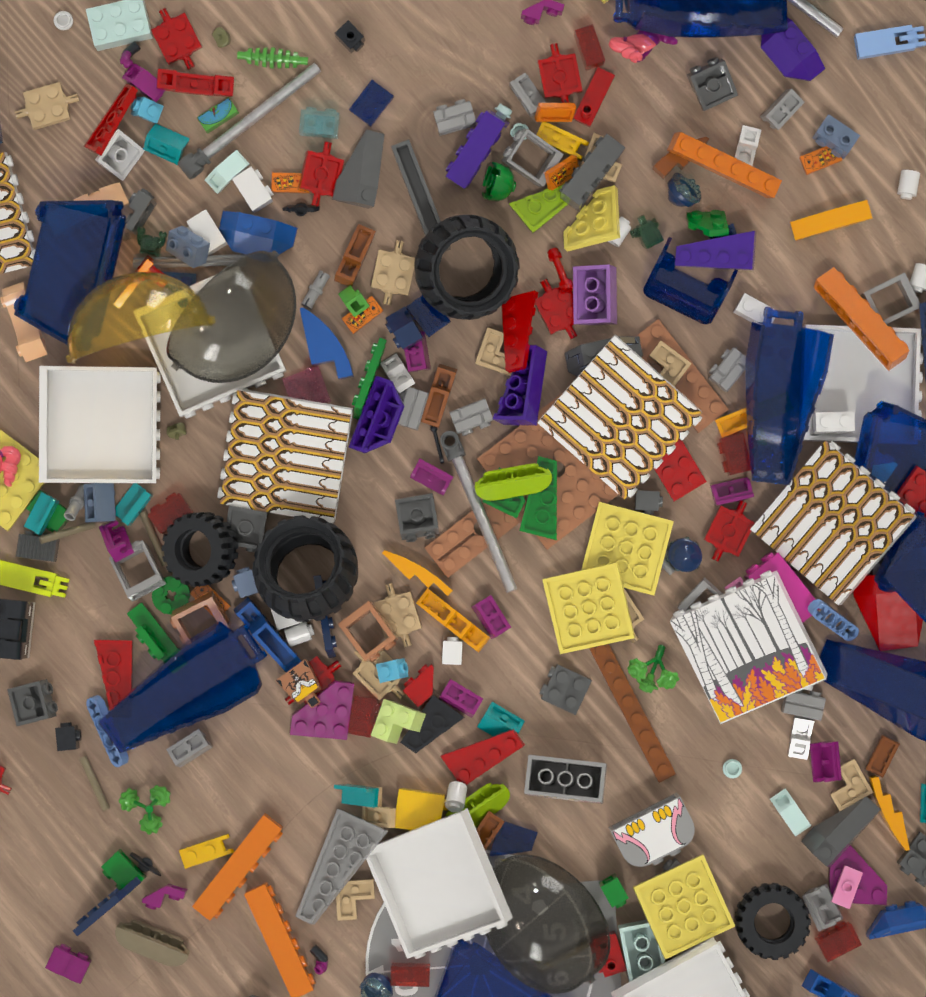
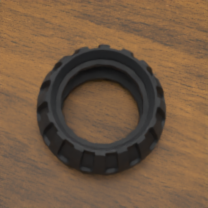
(504, 269)
(283, 540)

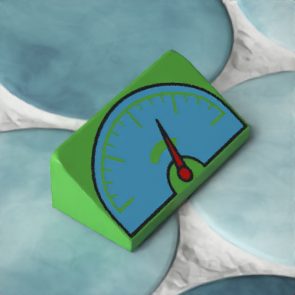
(217, 115)

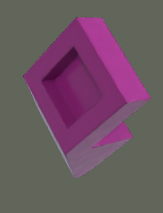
(533, 13)
(143, 81)
(156, 898)

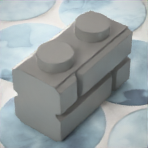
(454, 117)
(728, 370)
(414, 403)
(471, 417)
(804, 705)

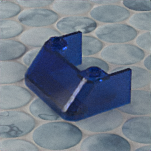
(685, 292)

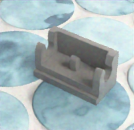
(526, 93)
(782, 109)
(189, 748)
(822, 911)

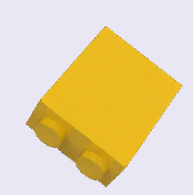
(418, 808)

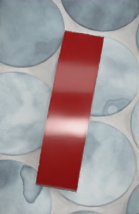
(195, 84)

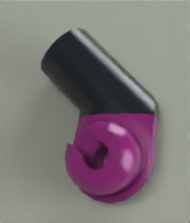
(127, 53)
(321, 960)

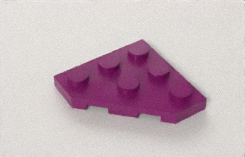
(329, 717)
(870, 888)

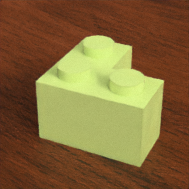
(394, 718)

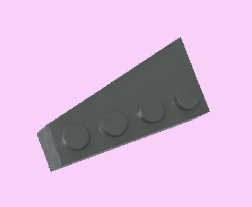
(591, 172)

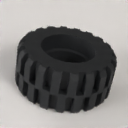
(178, 553)
(791, 939)

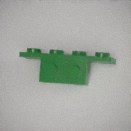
(151, 633)

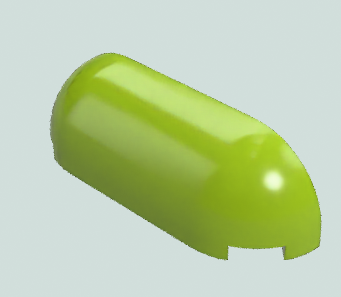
(513, 482)
(487, 798)

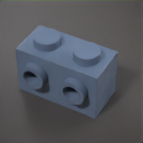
(835, 136)
(187, 246)
(99, 502)
(244, 582)

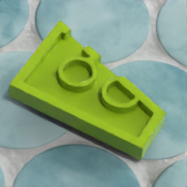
(539, 208)

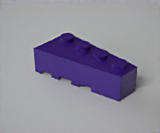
(476, 148)
(719, 253)
(523, 392)

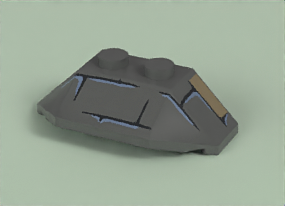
(582, 355)

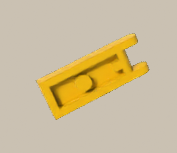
(561, 139)
(204, 851)

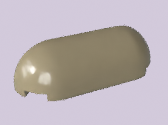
(152, 943)

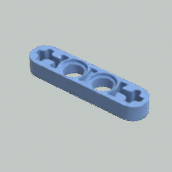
(832, 621)
(97, 710)

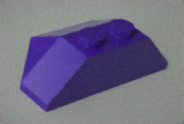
(792, 53)
(378, 417)

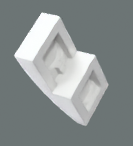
(747, 144)
(397, 373)
(800, 737)

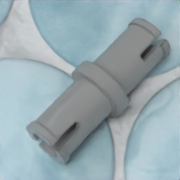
(315, 289)
(75, 504)

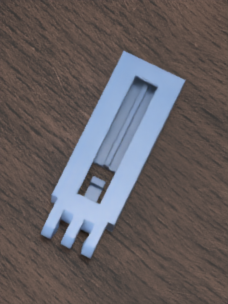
(883, 41)

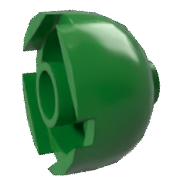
(498, 182)

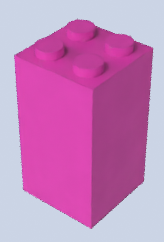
(796, 589)

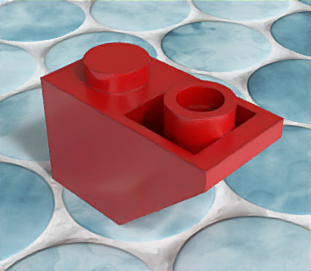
(421, 687)

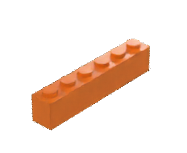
(724, 165)
(861, 318)
(237, 867)
(279, 940)

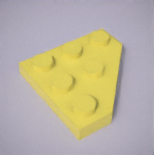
(595, 222)

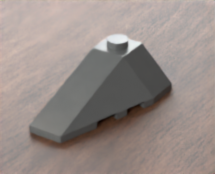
(361, 173)
(836, 834)

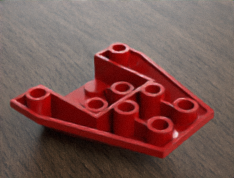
(887, 616)

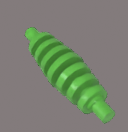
(272, 58)

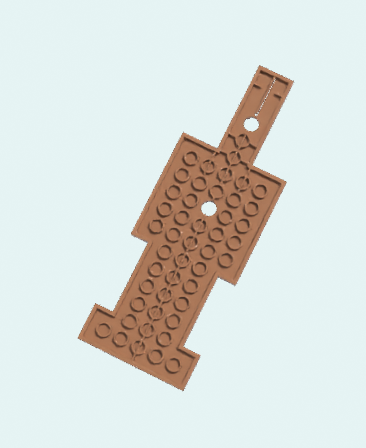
(578, 488)

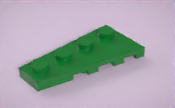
(367, 382)
(541, 507)

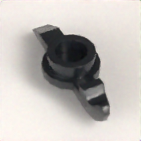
(300, 208)
(145, 864)

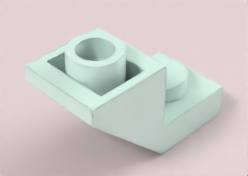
(226, 170)
(790, 812)

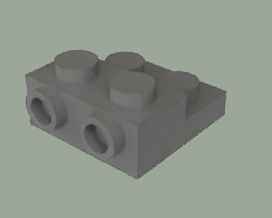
(712, 83)
(142, 206)
(417, 517)
(248, 526)
(565, 689)
(32, 702)
(914, 860)

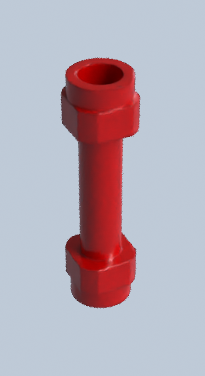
(554, 256)

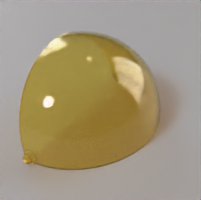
(133, 309)

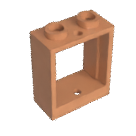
(208, 599)
(357, 616)

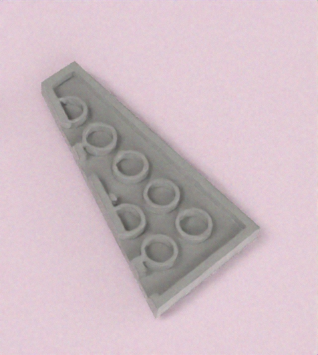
(343, 852)

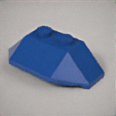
(254, 233)
(898, 920)

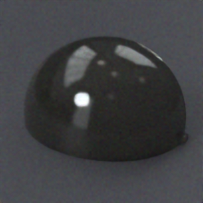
(253, 319)
(555, 929)

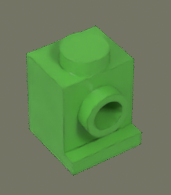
(353, 300)

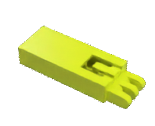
(23, 578)

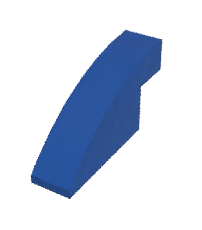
(324, 345)
(267, 635)
(825, 987)

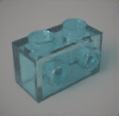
(319, 123)

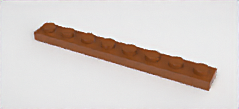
(633, 712)

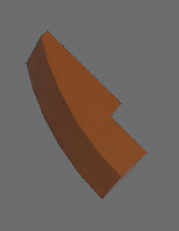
(670, 160)
(354, 255)
(439, 395)

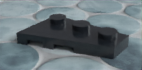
(437, 721)

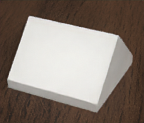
(120, 155)

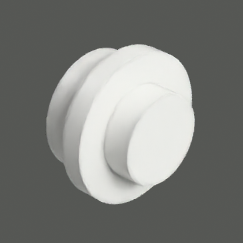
(63, 20)

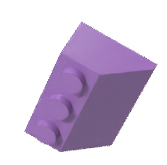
(595, 295)

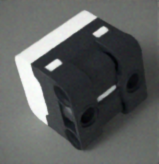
(16, 628)

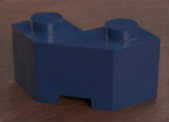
(404, 328)

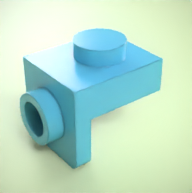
(146, 109)
(392, 670)

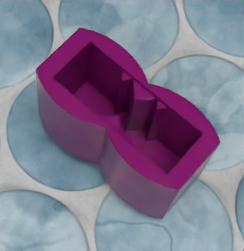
(68, 964)

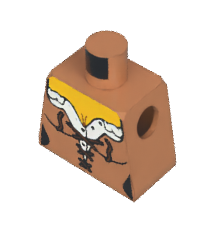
(301, 684)

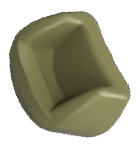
(221, 37)
(176, 430)

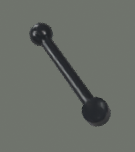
(434, 429)

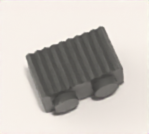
(30, 547)

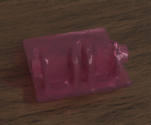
(307, 386)

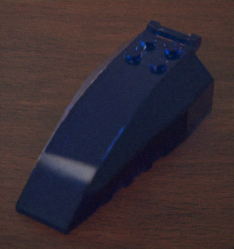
(704, 17)
(782, 386)
(880, 682)
(192, 685)

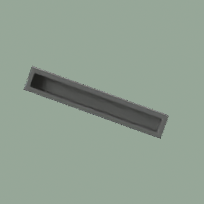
(416, 186)

